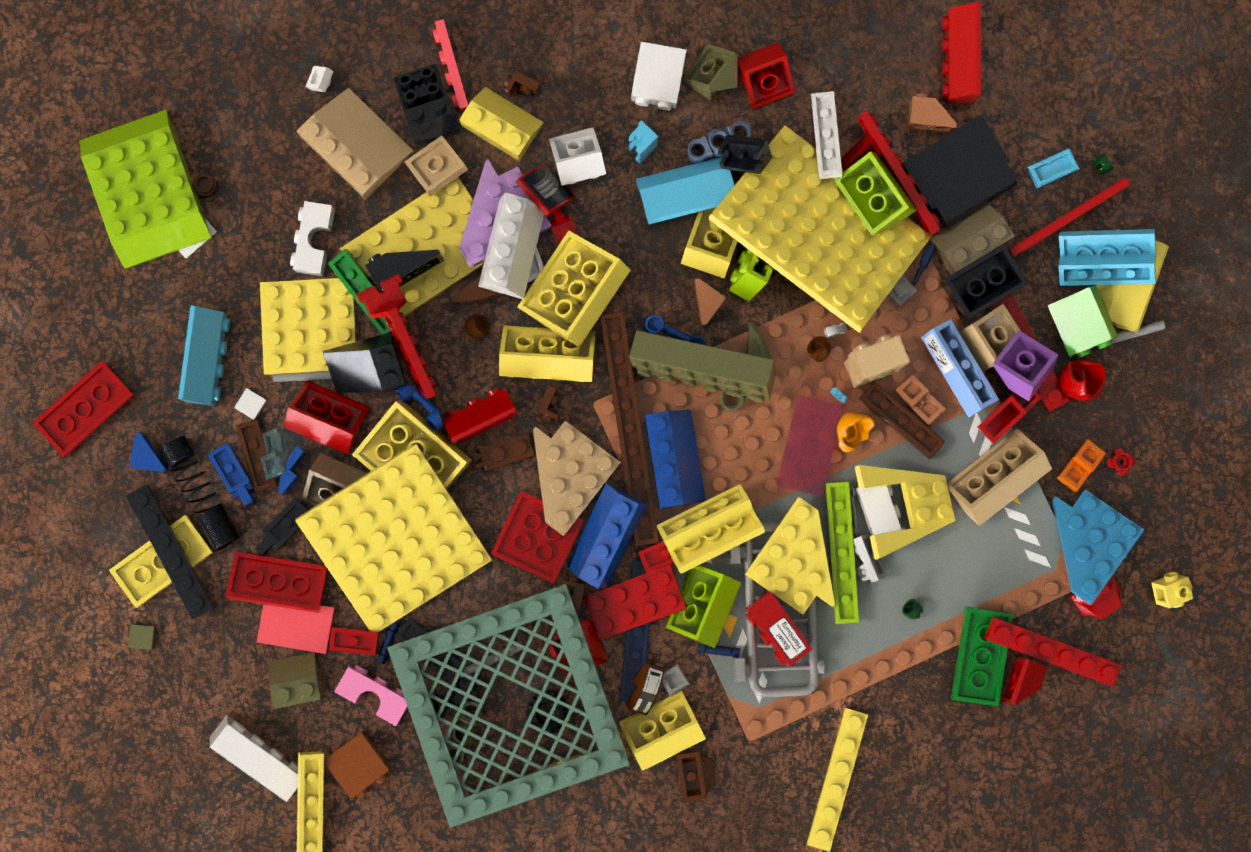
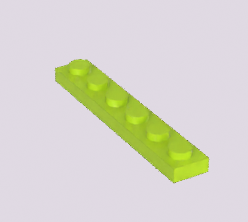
(842, 552)

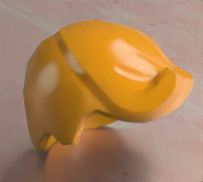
(853, 429)

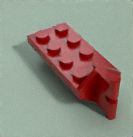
(387, 305)

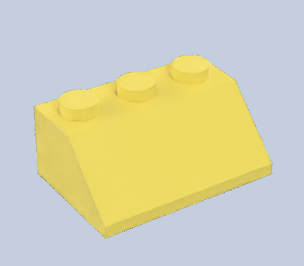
(501, 123)
(663, 731)

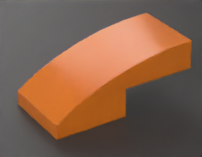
(1081, 465)

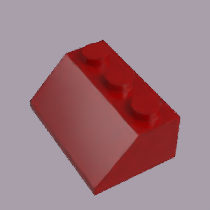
(479, 416)
(326, 417)

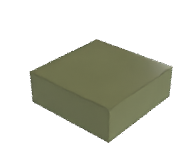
(142, 637)

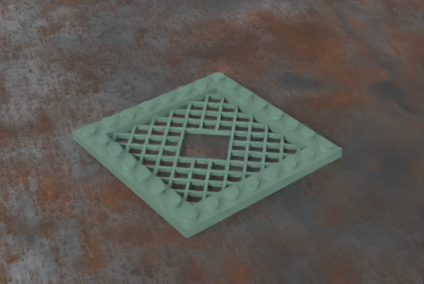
(462, 808)

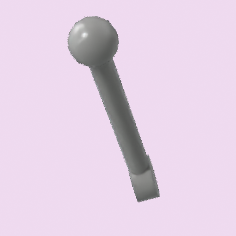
(856, 531)

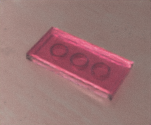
(809, 445)

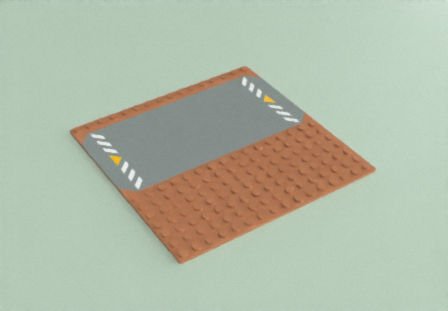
(1002, 565)

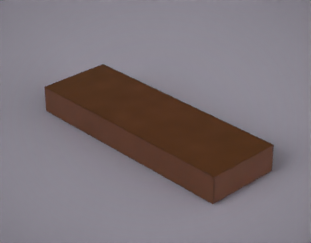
(254, 448)

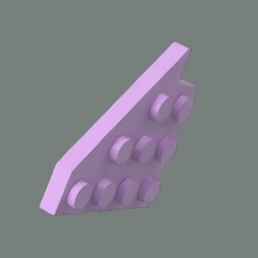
(484, 209)

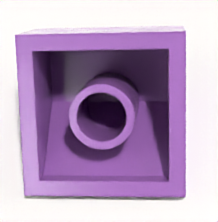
(1025, 365)

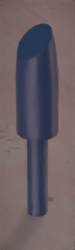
(924, 262)

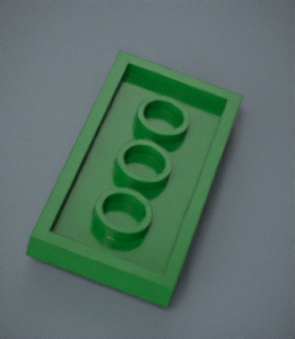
(979, 661)

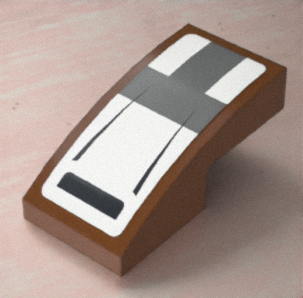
(648, 683)

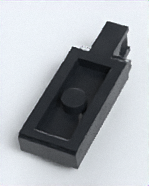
(281, 528)
(455, 697)

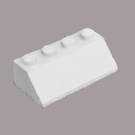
(511, 246)

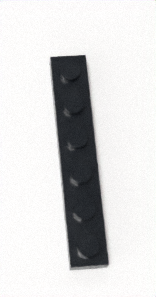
(170, 551)

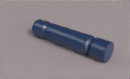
(388, 641)
(718, 650)

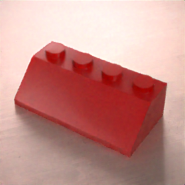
(963, 54)

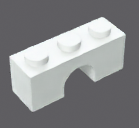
(313, 218)

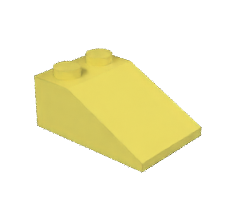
(709, 246)

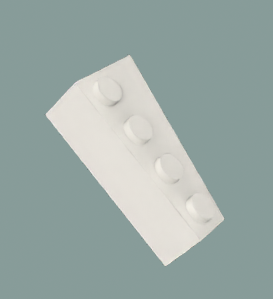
(255, 757)

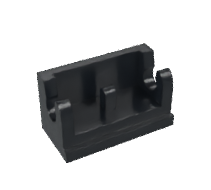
(744, 154)

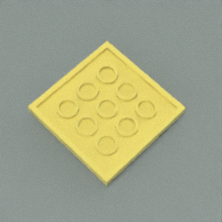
(304, 321)

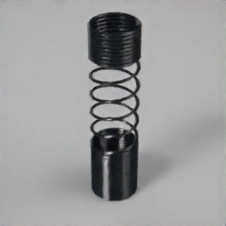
(215, 521)

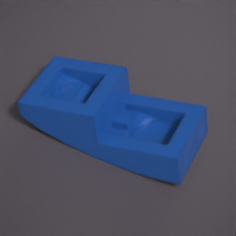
(289, 478)

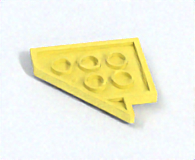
(795, 560)

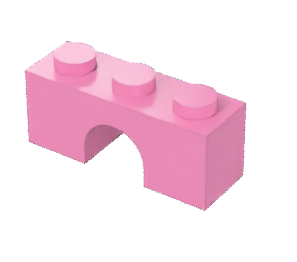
(356, 682)

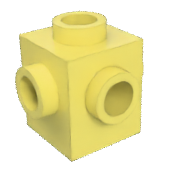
(1172, 590)

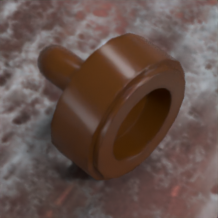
(477, 326)
(819, 348)

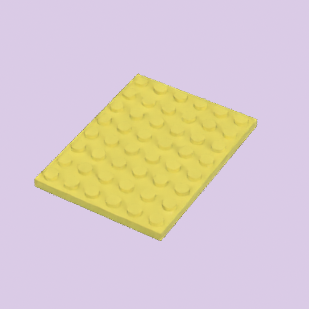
(815, 235)

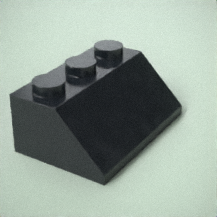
(984, 282)

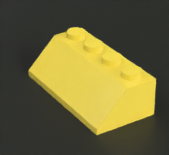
(545, 355)

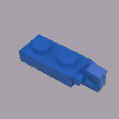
(232, 473)

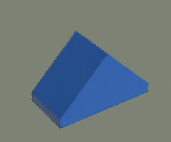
(145, 455)

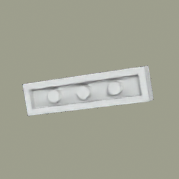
(826, 135)

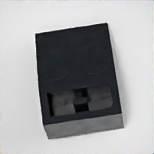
(425, 104)

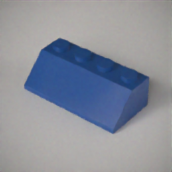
(675, 458)
(606, 536)

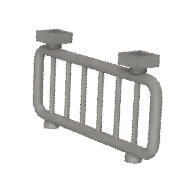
(740, 668)

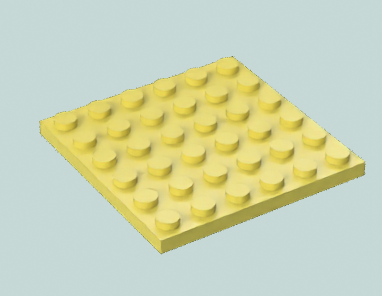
(393, 539)

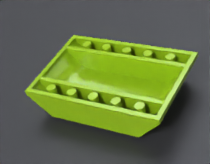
(144, 189)

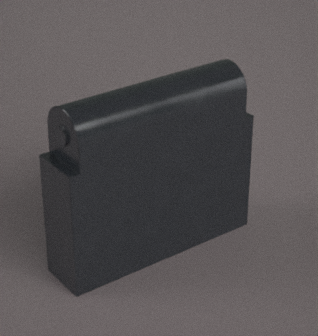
(961, 172)

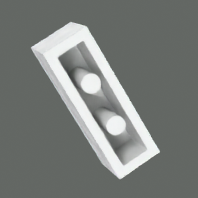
(879, 510)

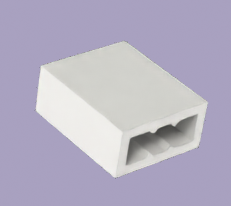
(658, 76)

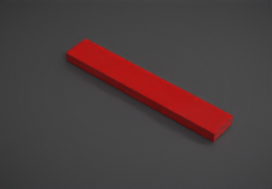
(1069, 217)

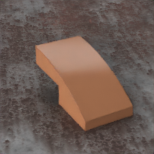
(920, 400)

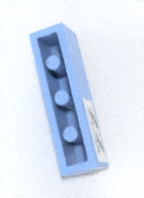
(959, 368)

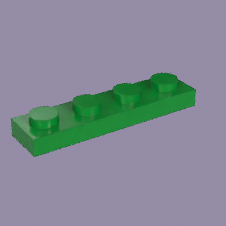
(355, 281)

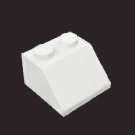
(577, 156)

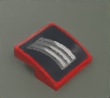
(545, 189)

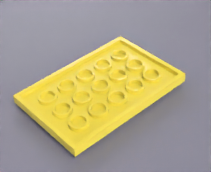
(419, 226)

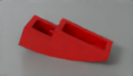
(1006, 415)

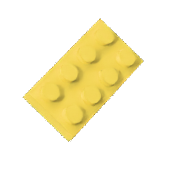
(143, 574)

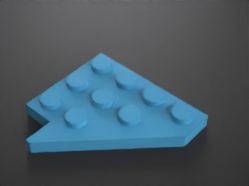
(1092, 542)

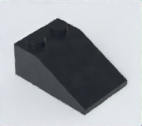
(406, 264)
(365, 365)

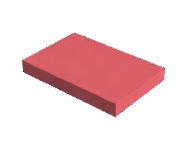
(296, 628)

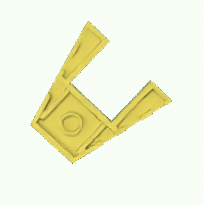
(925, 501)

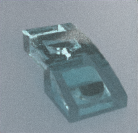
(276, 448)

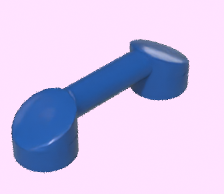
(656, 323)
(408, 393)

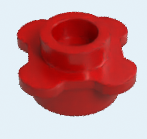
(1127, 460)

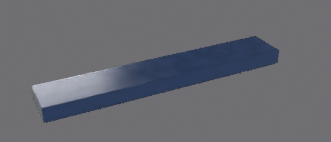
(635, 648)

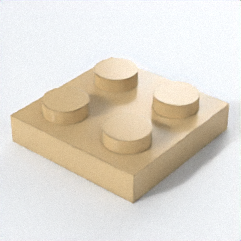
(436, 165)

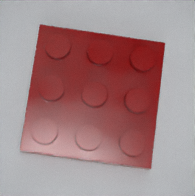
(531, 542)

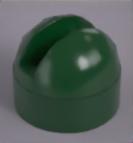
(1104, 163)
(912, 609)

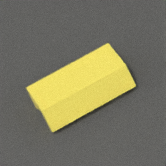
(1129, 302)
(710, 528)

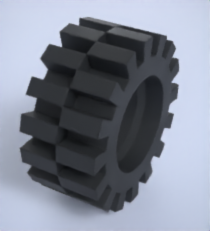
(562, 711)

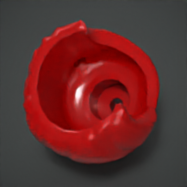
(1083, 379)

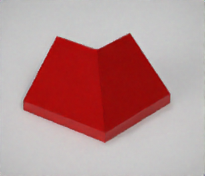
(1023, 681)

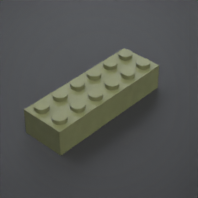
(703, 366)

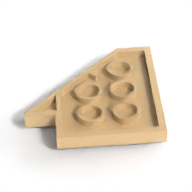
(569, 474)

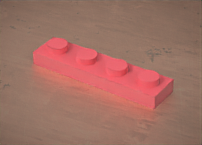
(447, 57)

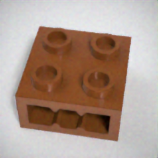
(358, 766)

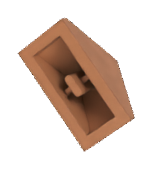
(708, 301)

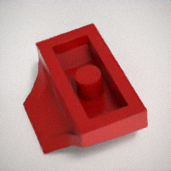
(1105, 603)

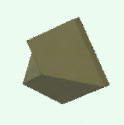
(713, 71)

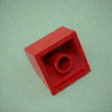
(766, 75)

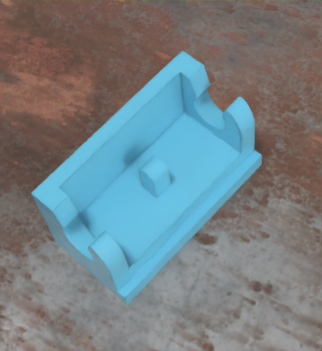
(645, 141)

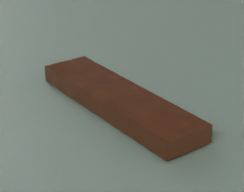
(901, 420)

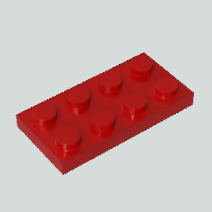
(83, 409)
(276, 582)
(635, 602)

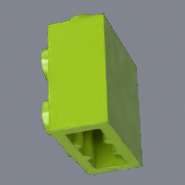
(750, 276)

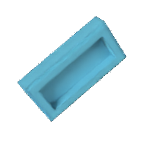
(1053, 168)

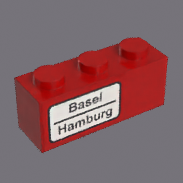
(777, 629)

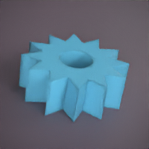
(838, 395)

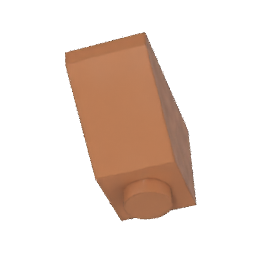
(929, 114)

